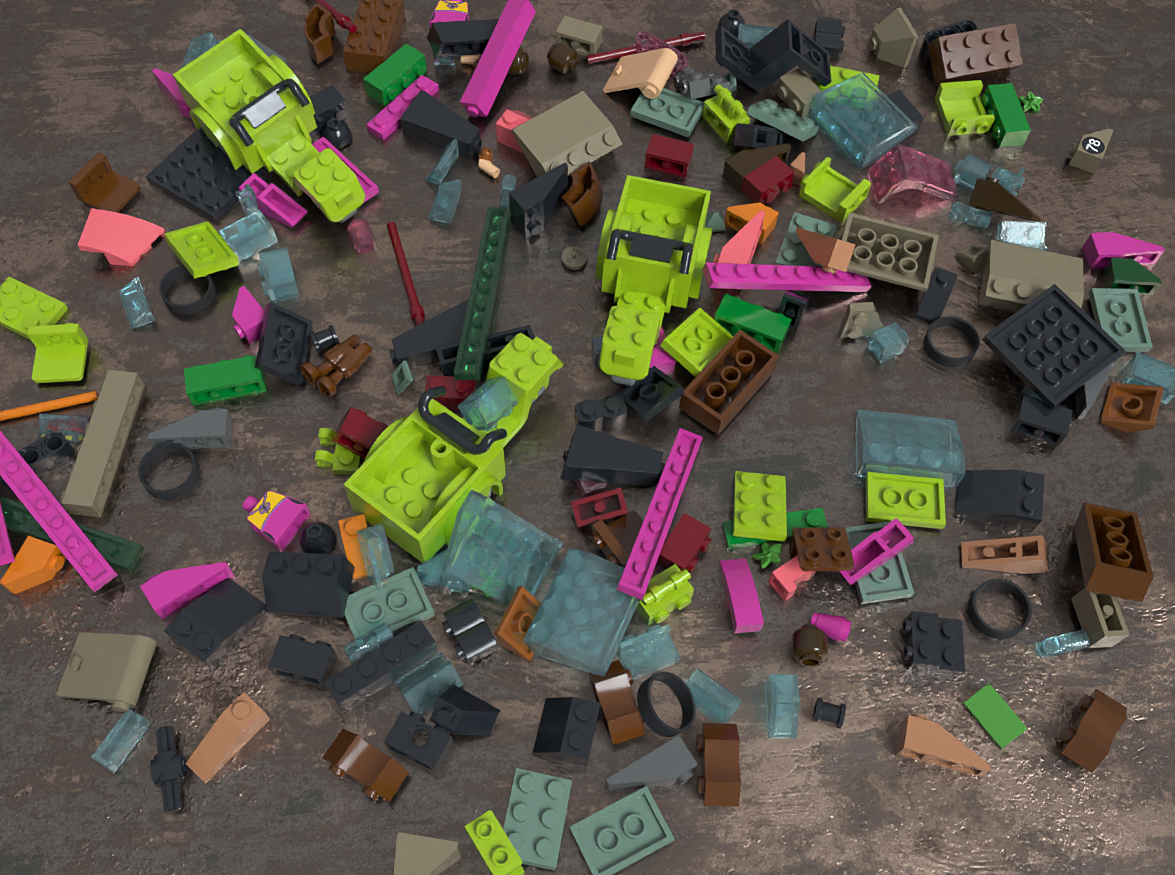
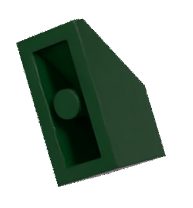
(1129, 274)

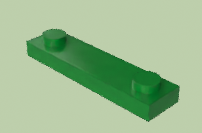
(799, 519)

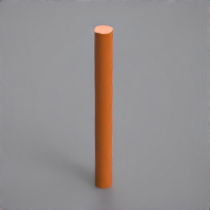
(49, 405)

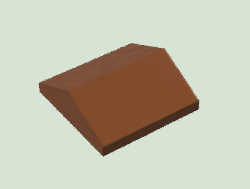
(1132, 407)
(517, 622)

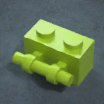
(724, 113)
(664, 594)

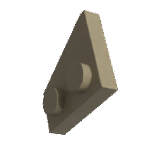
(860, 320)

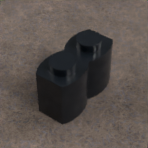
(828, 34)
(602, 415)
(469, 631)

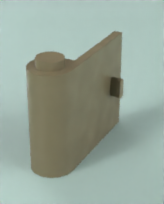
(107, 668)

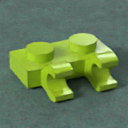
(343, 461)

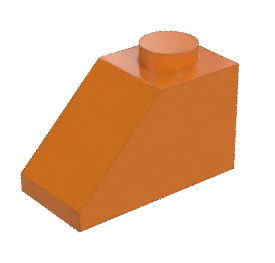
(738, 216)
(351, 544)
(33, 565)

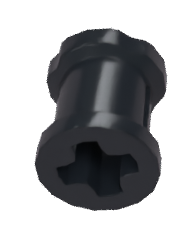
(324, 338)
(829, 713)

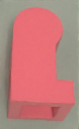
(787, 577)

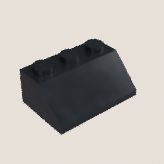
(307, 584)

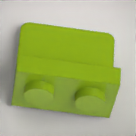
(59, 352)

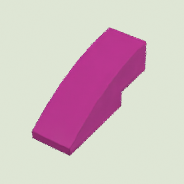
(275, 202)
(878, 550)
(741, 596)

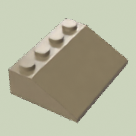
(566, 133)
(890, 251)
(1021, 273)

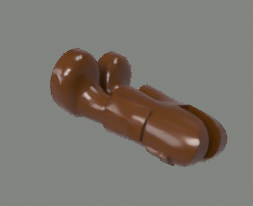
(343, 358)

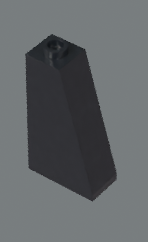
(439, 125)
(420, 343)
(609, 459)

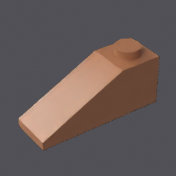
(826, 250)
(1008, 555)
(227, 737)
(935, 745)

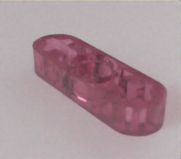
(659, 44)

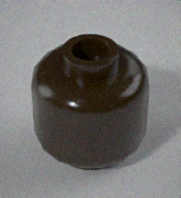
(562, 58)
(520, 63)
(809, 645)

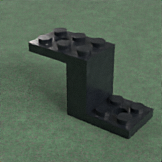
(772, 56)

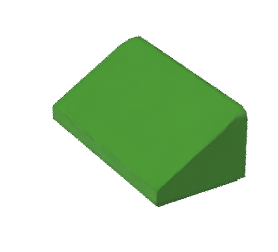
(995, 716)

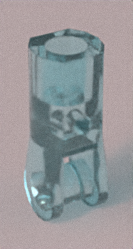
(508, 185)
(247, 200)
(970, 215)
(367, 643)
(1063, 644)

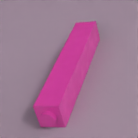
(497, 57)

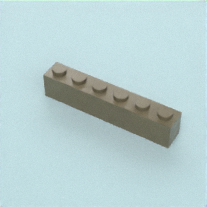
(103, 444)

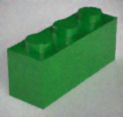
(395, 74)
(1010, 123)
(759, 323)
(224, 380)

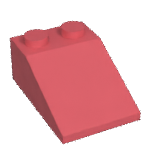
(743, 244)

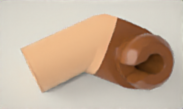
(471, 59)
(485, 163)

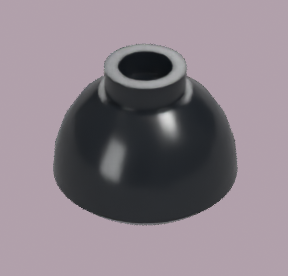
(731, 21)
(337, 133)
(318, 538)

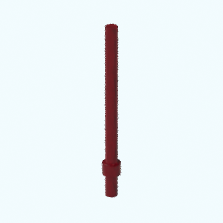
(341, 19)
(683, 39)
(416, 310)

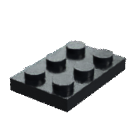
(283, 343)

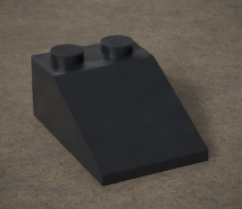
(538, 200)
(1001, 498)
(216, 623)

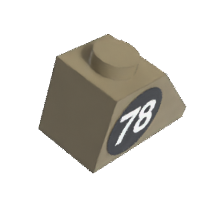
(1090, 150)

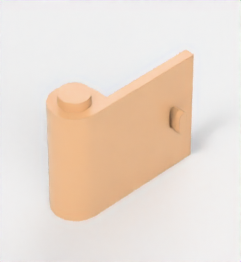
(643, 70)

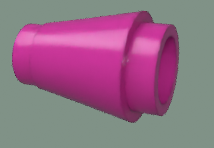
(834, 626)

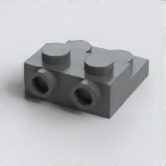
(698, 84)

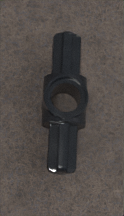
(168, 769)

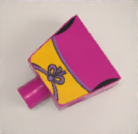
(450, 11)
(276, 517)

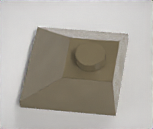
(894, 39)
(424, 855)

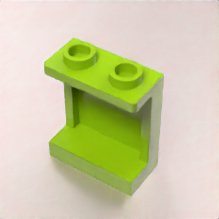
(962, 108)
(833, 191)
(494, 846)

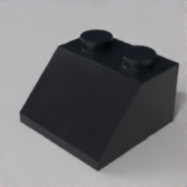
(567, 729)

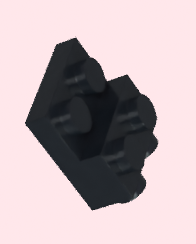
(651, 394)
(933, 643)

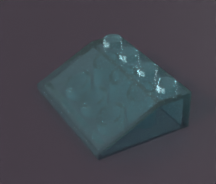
(860, 119)
(909, 446)
(497, 549)
(582, 614)

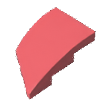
(118, 236)

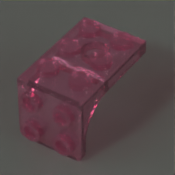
(910, 169)

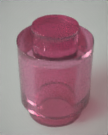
(361, 236)

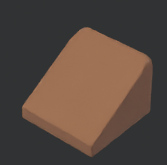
(798, 167)

